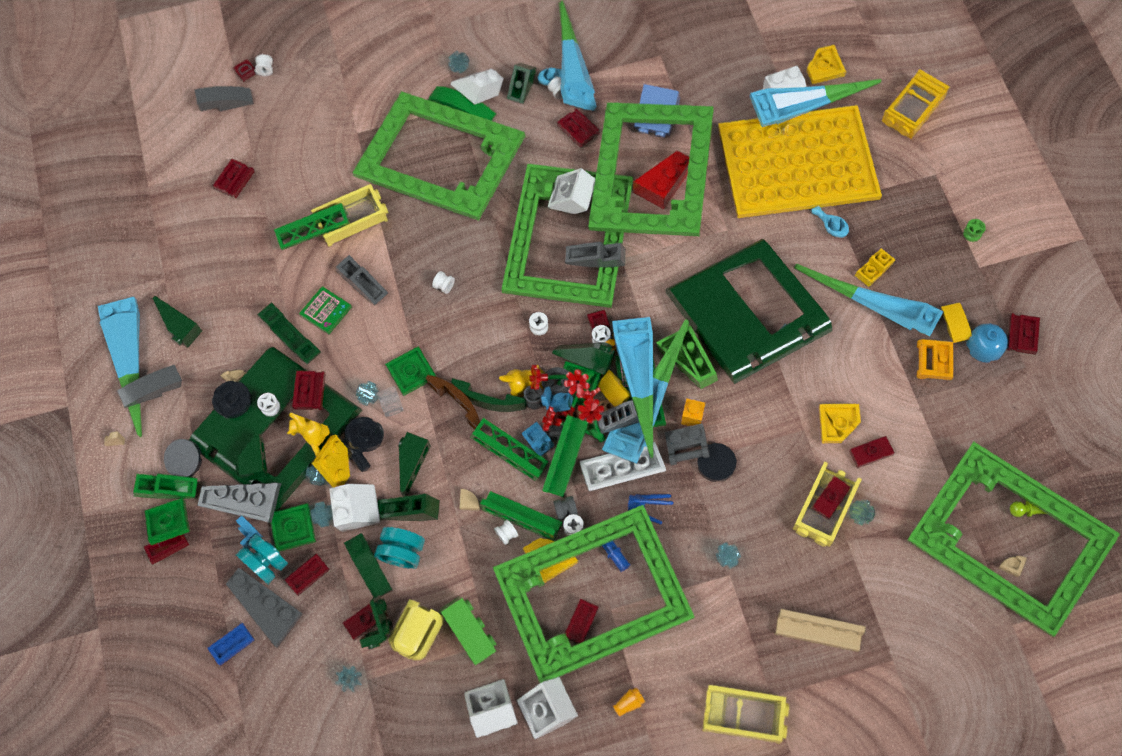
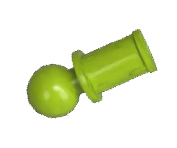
(1018, 509)

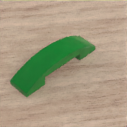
(456, 100)

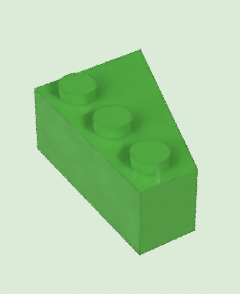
(691, 359)
(468, 629)

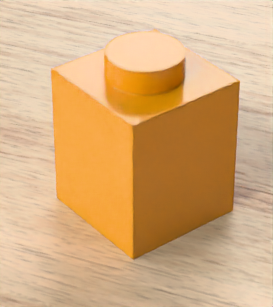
(692, 412)

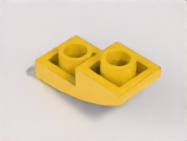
(875, 267)
(956, 322)
(613, 389)

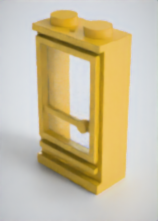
(915, 104)

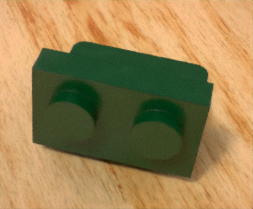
(384, 625)

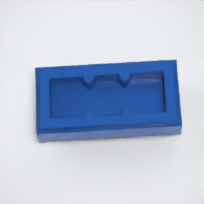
(231, 644)

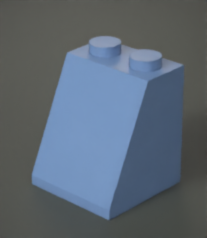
(662, 96)

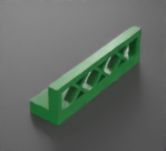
(309, 223)
(506, 453)
(565, 456)
(521, 516)

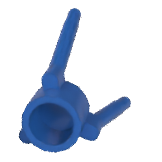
(638, 500)

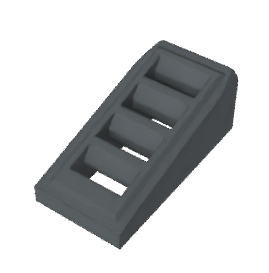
(620, 423)

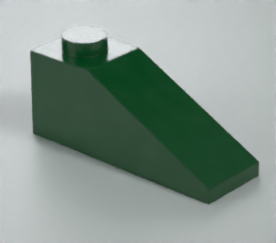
(181, 327)
(590, 355)
(412, 454)
(409, 508)
(368, 565)

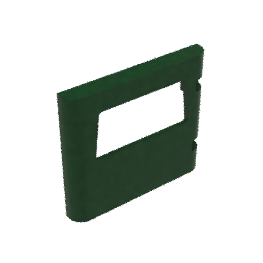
(731, 327)
(229, 436)

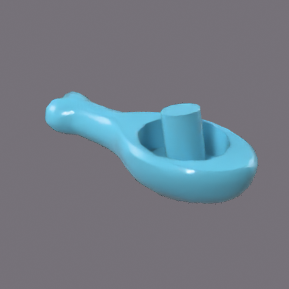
(548, 75)
(833, 224)

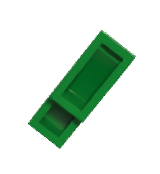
(164, 486)

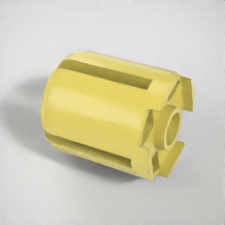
(415, 631)

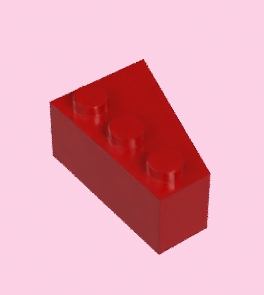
(662, 180)

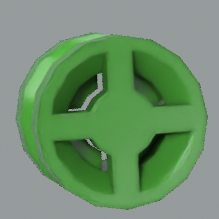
(978, 229)

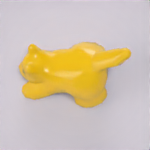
(518, 381)
(312, 431)

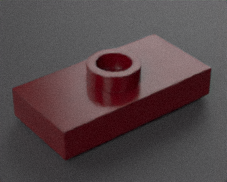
(871, 452)
(831, 497)
(165, 548)
(307, 574)
(581, 621)
(360, 622)

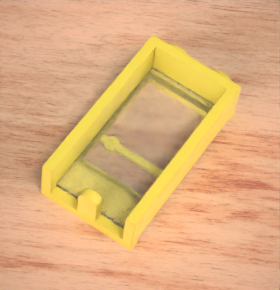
(363, 212)
(812, 523)
(745, 714)

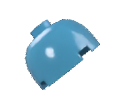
(987, 342)

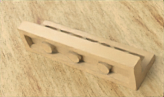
(819, 630)

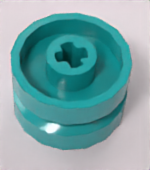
(399, 547)
(262, 558)

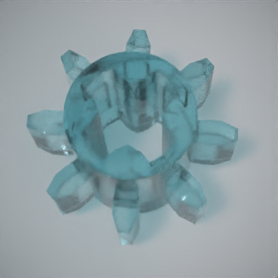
(458, 62)
(367, 393)
(315, 476)
(862, 512)
(322, 514)
(728, 555)
(343, 677)

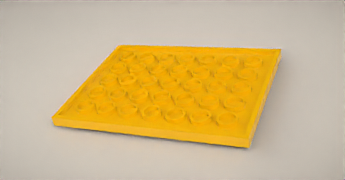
(799, 163)

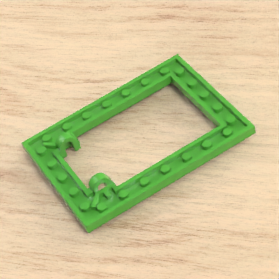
(538, 185)
(470, 202)
(685, 214)
(984, 467)
(523, 573)

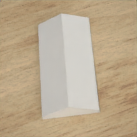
(611, 470)

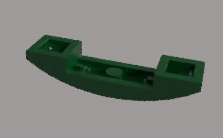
(288, 334)
(510, 404)

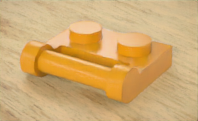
(941, 359)

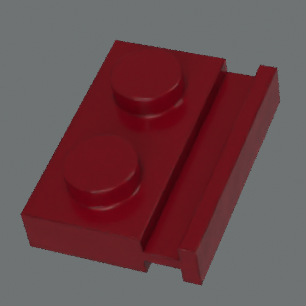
(578, 127)
(233, 178)
(1023, 334)
(308, 390)

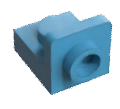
(559, 402)
(538, 439)
(247, 530)

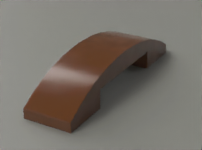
(441, 387)

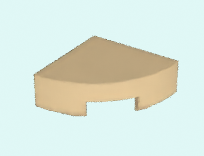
(234, 375)
(114, 438)
(468, 501)
(1013, 565)

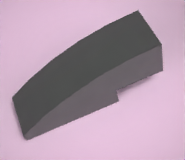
(223, 97)
(596, 255)
(361, 280)
(150, 386)

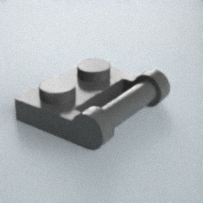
(684, 439)

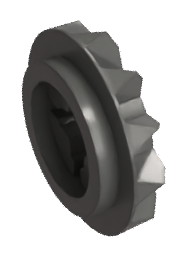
(556, 389)

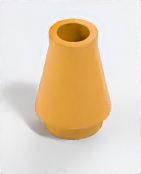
(630, 701)

